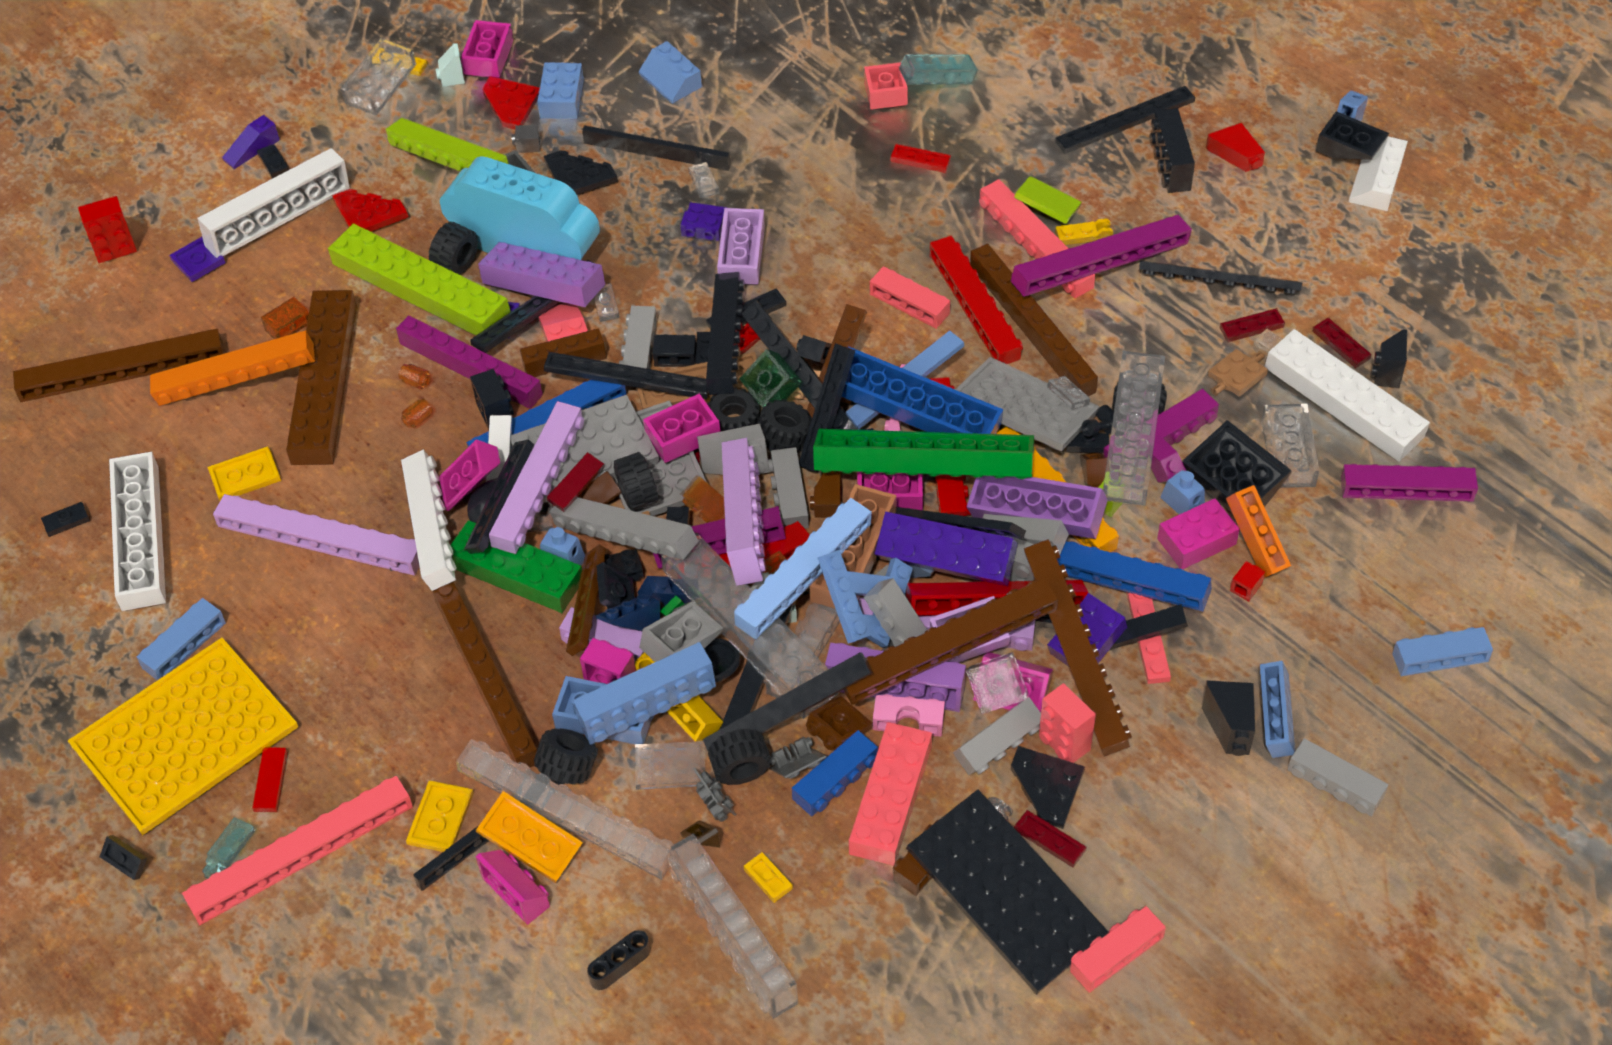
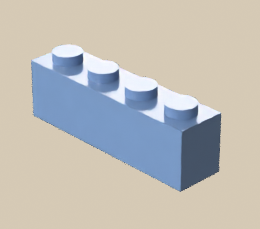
(181, 639)
(1442, 651)
(1277, 709)

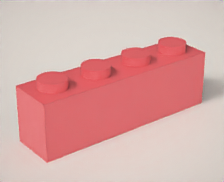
(910, 297)
(1117, 948)

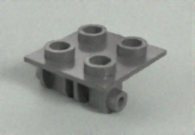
(802, 757)
(710, 792)

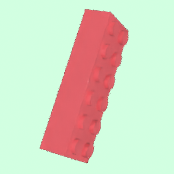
(890, 794)

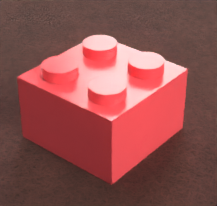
(885, 86)

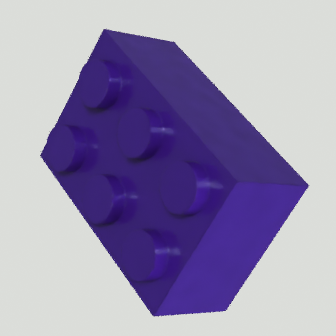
(1104, 624)

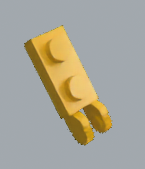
(1084, 232)

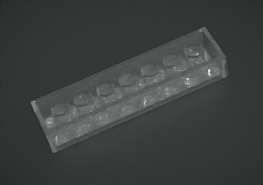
(1133, 428)
(733, 927)

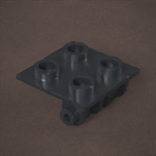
(627, 563)

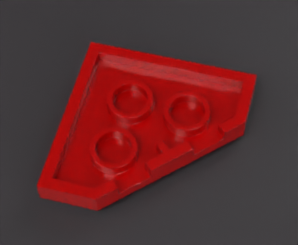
(510, 100)
(368, 210)

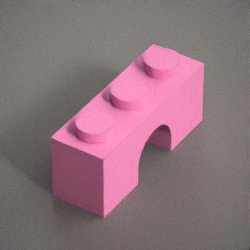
(892, 709)

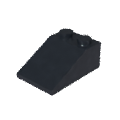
(1349, 138)

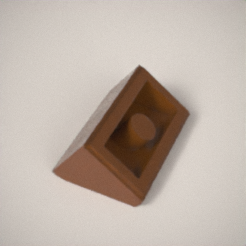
(602, 489)

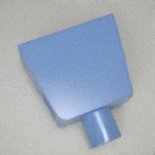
(1353, 105)
(1183, 492)
(563, 545)

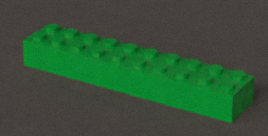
(924, 453)

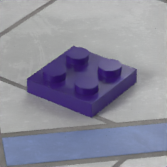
(196, 260)

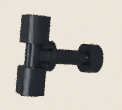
(1092, 427)

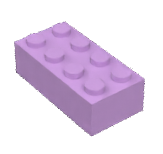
(742, 243)

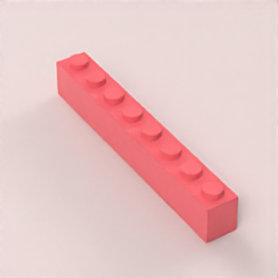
(1027, 229)

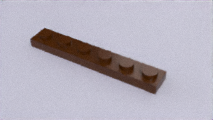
(846, 335)
(585, 602)

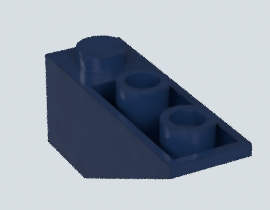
(662, 589)
(634, 613)

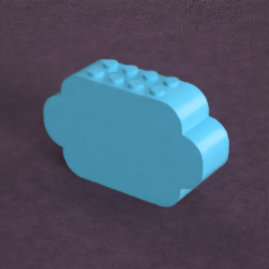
(519, 209)

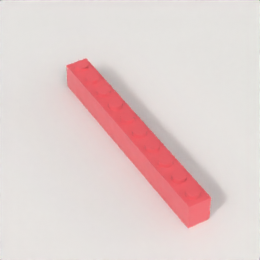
(297, 850)

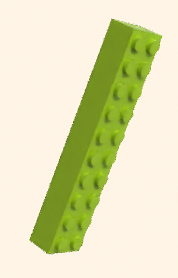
(417, 280)

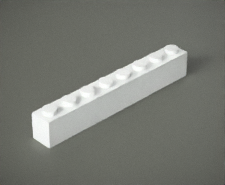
(428, 520)

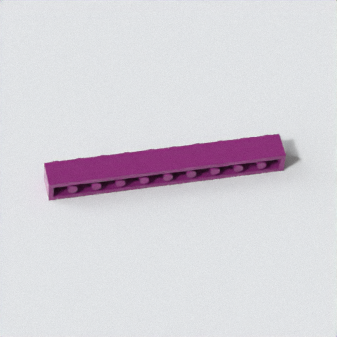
(1100, 255)

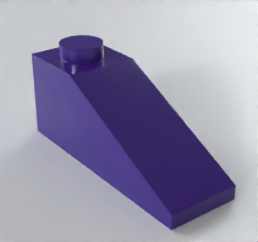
(255, 136)

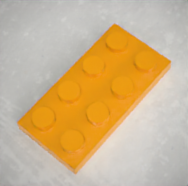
(529, 837)

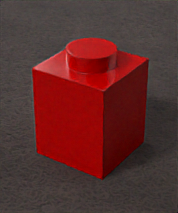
(1247, 581)

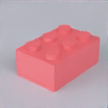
(1066, 724)

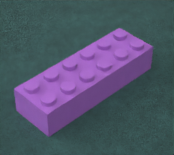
(542, 274)
(1032, 497)
(941, 682)

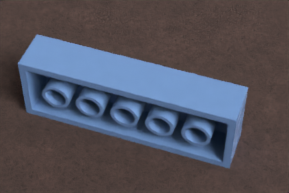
(644, 693)

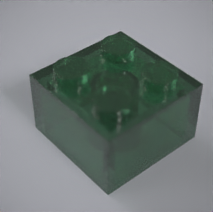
(770, 378)

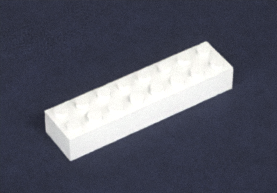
(273, 203)
(1347, 395)
(137, 531)

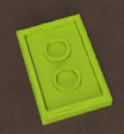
(1047, 199)

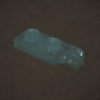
(227, 846)

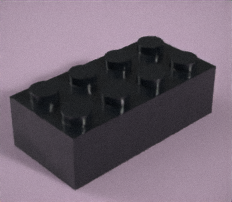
(1172, 150)

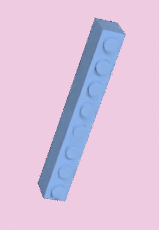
(801, 568)

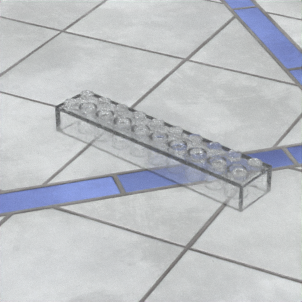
(776, 652)

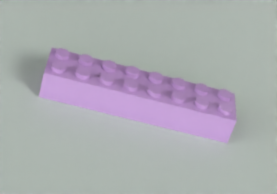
(743, 511)

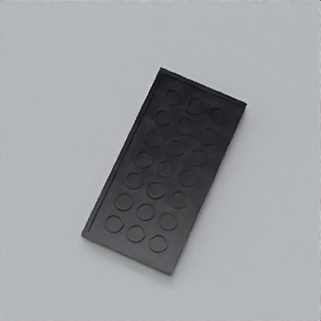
(1006, 890)

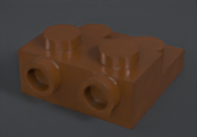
(836, 722)

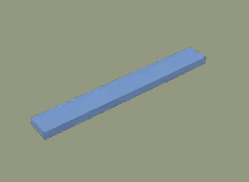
(921, 365)

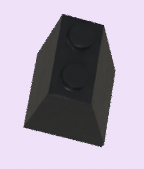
(1231, 714)

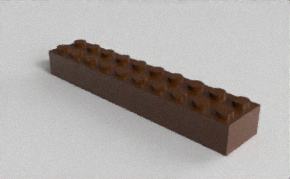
(322, 382)

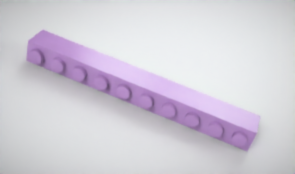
(317, 534)

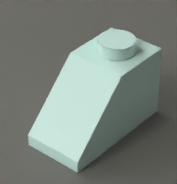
(450, 67)

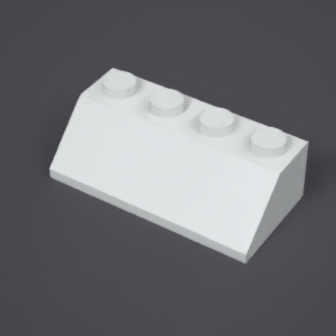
(1379, 175)

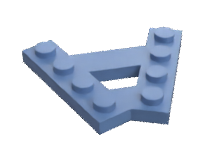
(846, 585)

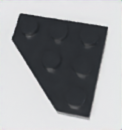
(579, 172)
(1047, 783)

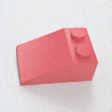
(562, 321)

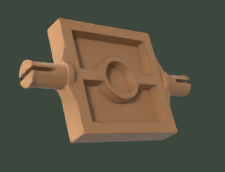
(1237, 372)

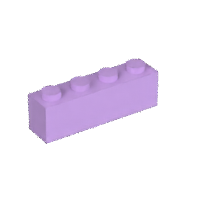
(615, 635)

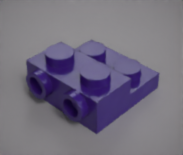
(703, 221)

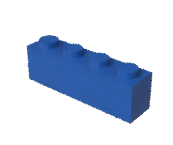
(834, 773)

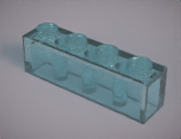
(938, 69)

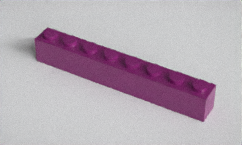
(467, 359)

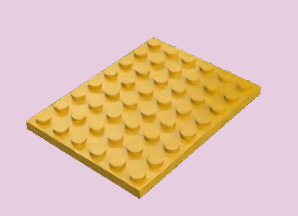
(182, 735)

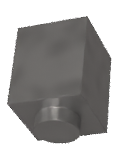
(526, 138)

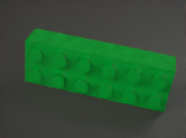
(527, 573)

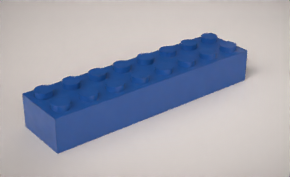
(917, 398)

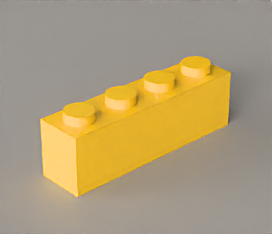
(696, 718)

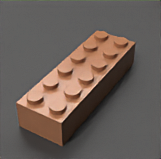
(861, 553)

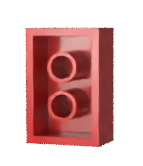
(107, 229)

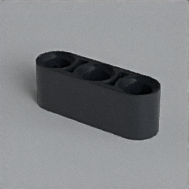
(614, 970)

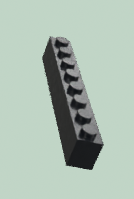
(725, 333)

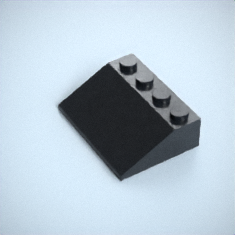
(1234, 462)

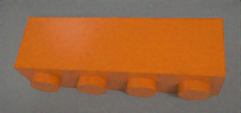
(1258, 531)

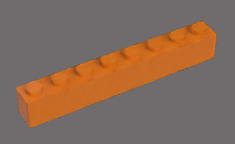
(232, 368)

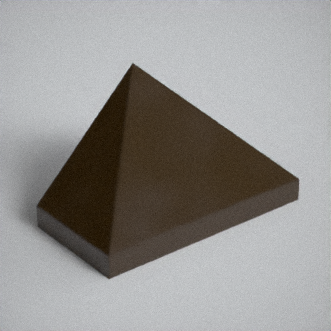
(705, 833)

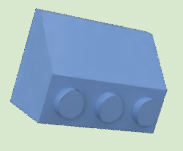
(670, 72)

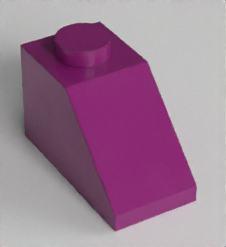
(1165, 460)

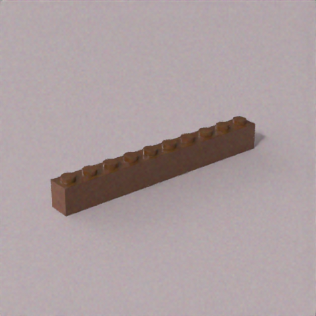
(1033, 320)
(115, 365)
(954, 638)
(1078, 651)
(485, 675)

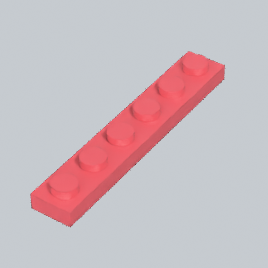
(1151, 649)

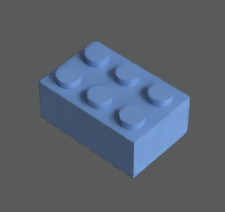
(560, 90)

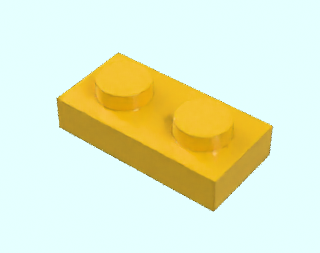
(768, 877)

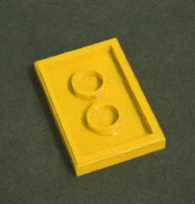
(244, 473)
(439, 816)

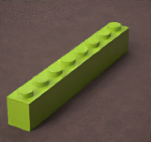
(437, 145)

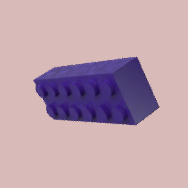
(946, 548)

